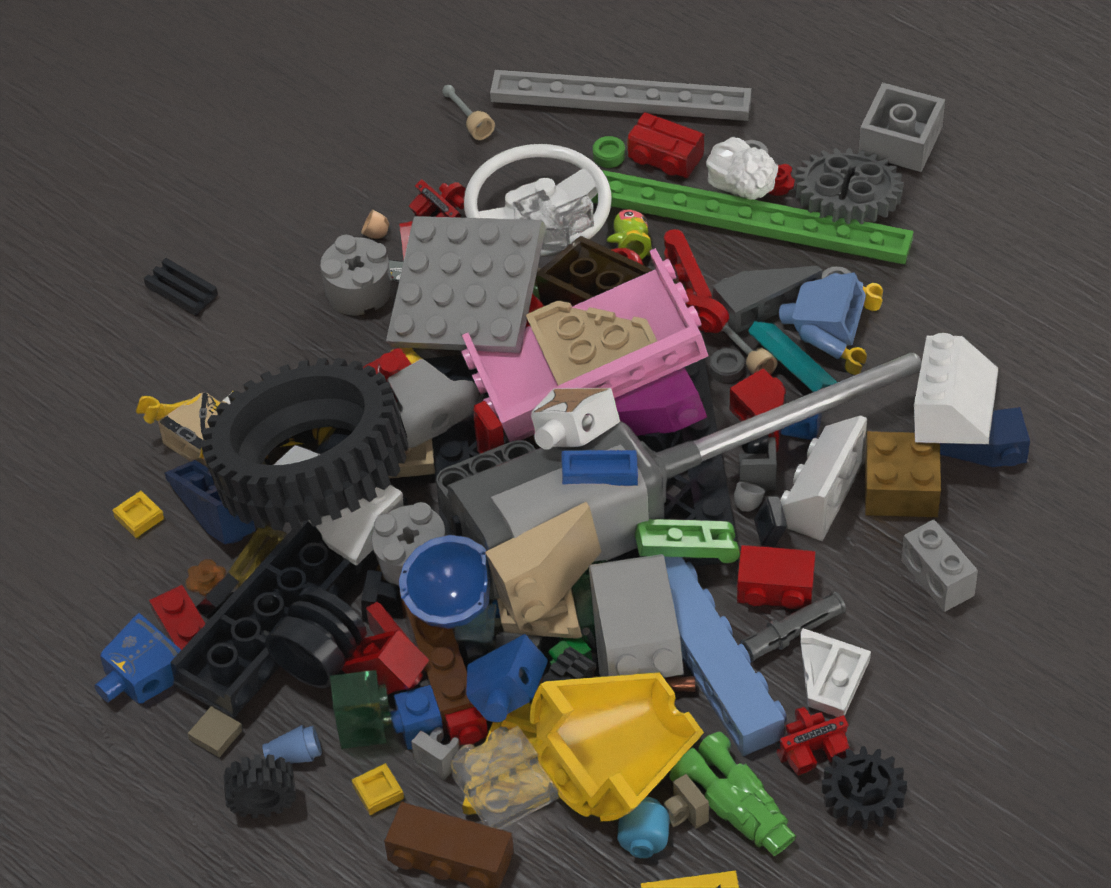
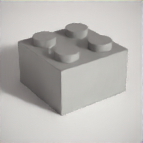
(902, 126)

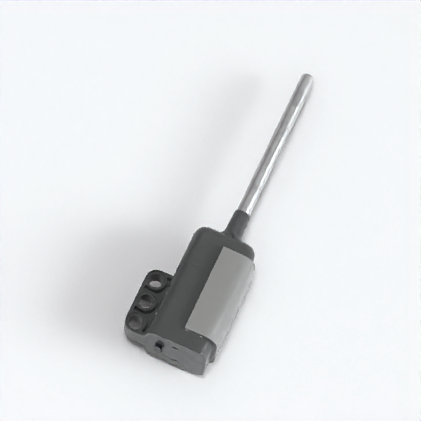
(522, 487)

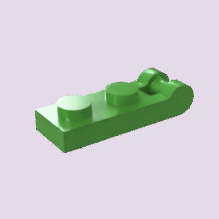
(687, 539)

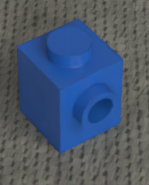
(415, 712)

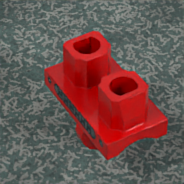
(430, 200)
(810, 734)

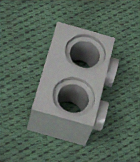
(939, 565)

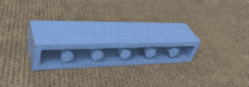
(721, 665)

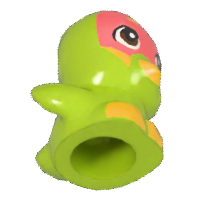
(631, 232)

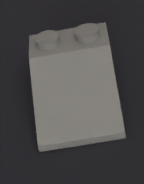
(635, 618)

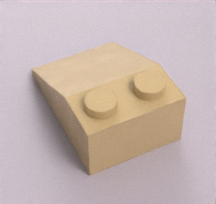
(544, 563)

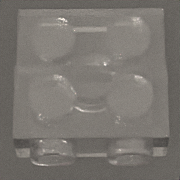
(503, 778)

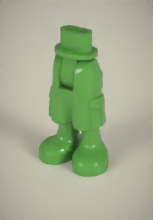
(739, 796)

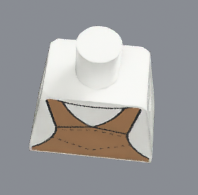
(562, 416)

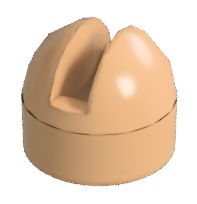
(375, 225)

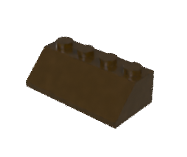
(584, 272)

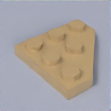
(584, 340)

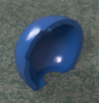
(446, 581)

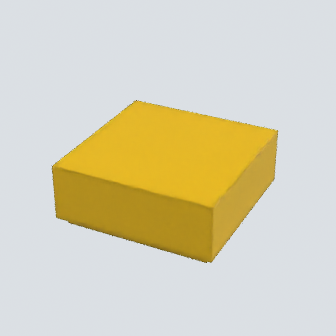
(138, 514)
(377, 789)

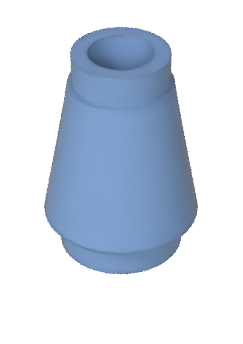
(295, 746)

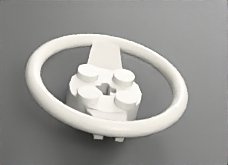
(587, 181)

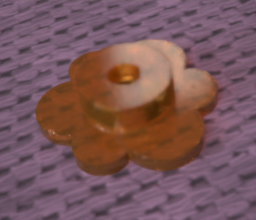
(204, 576)

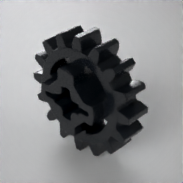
(851, 776)

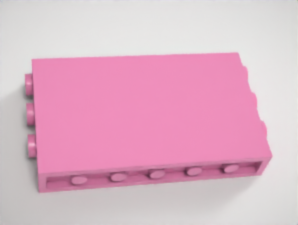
(524, 379)

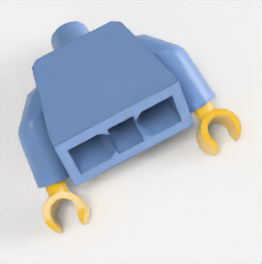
(830, 313)

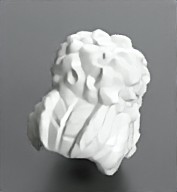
(741, 169)

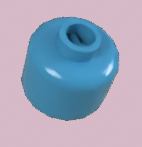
(644, 829)

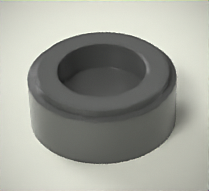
(726, 365)

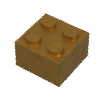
(901, 475)

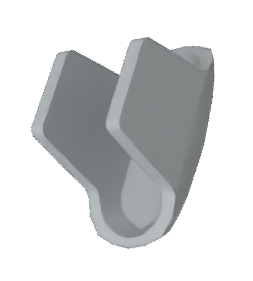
(430, 401)

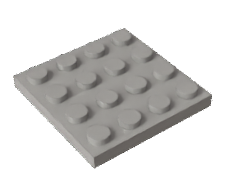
(466, 280)

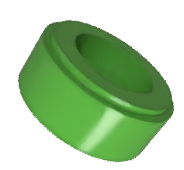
(609, 152)

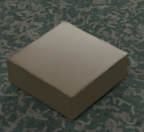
(215, 731)

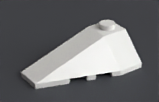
(352, 532)

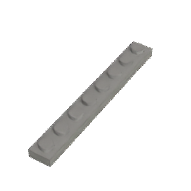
(621, 95)

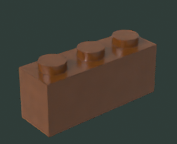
(449, 847)

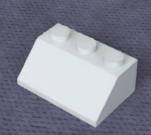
(825, 477)

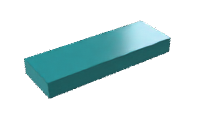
(791, 356)

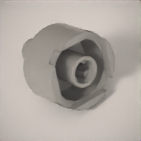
(356, 275)
(401, 533)

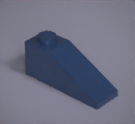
(1006, 446)
(198, 492)

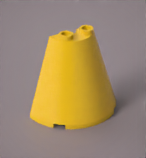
(609, 739)

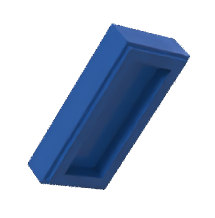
(600, 467)

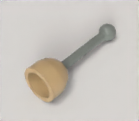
(478, 123)
(756, 359)

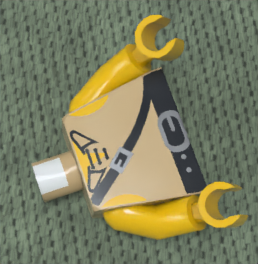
(182, 422)

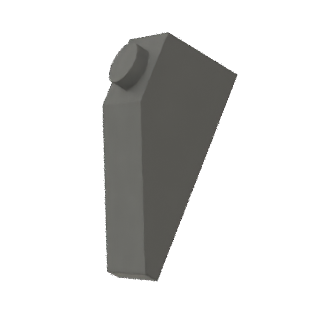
(760, 293)

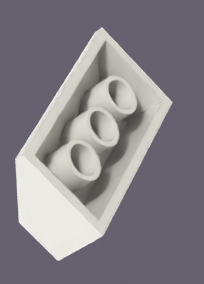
(954, 392)

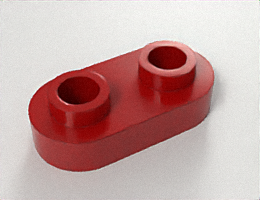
(711, 313)

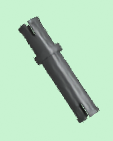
(779, 633)

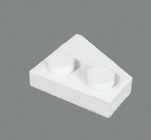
(831, 671)

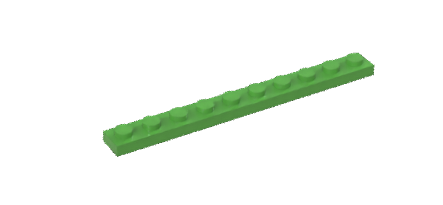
(758, 218)

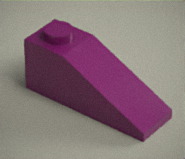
(661, 405)

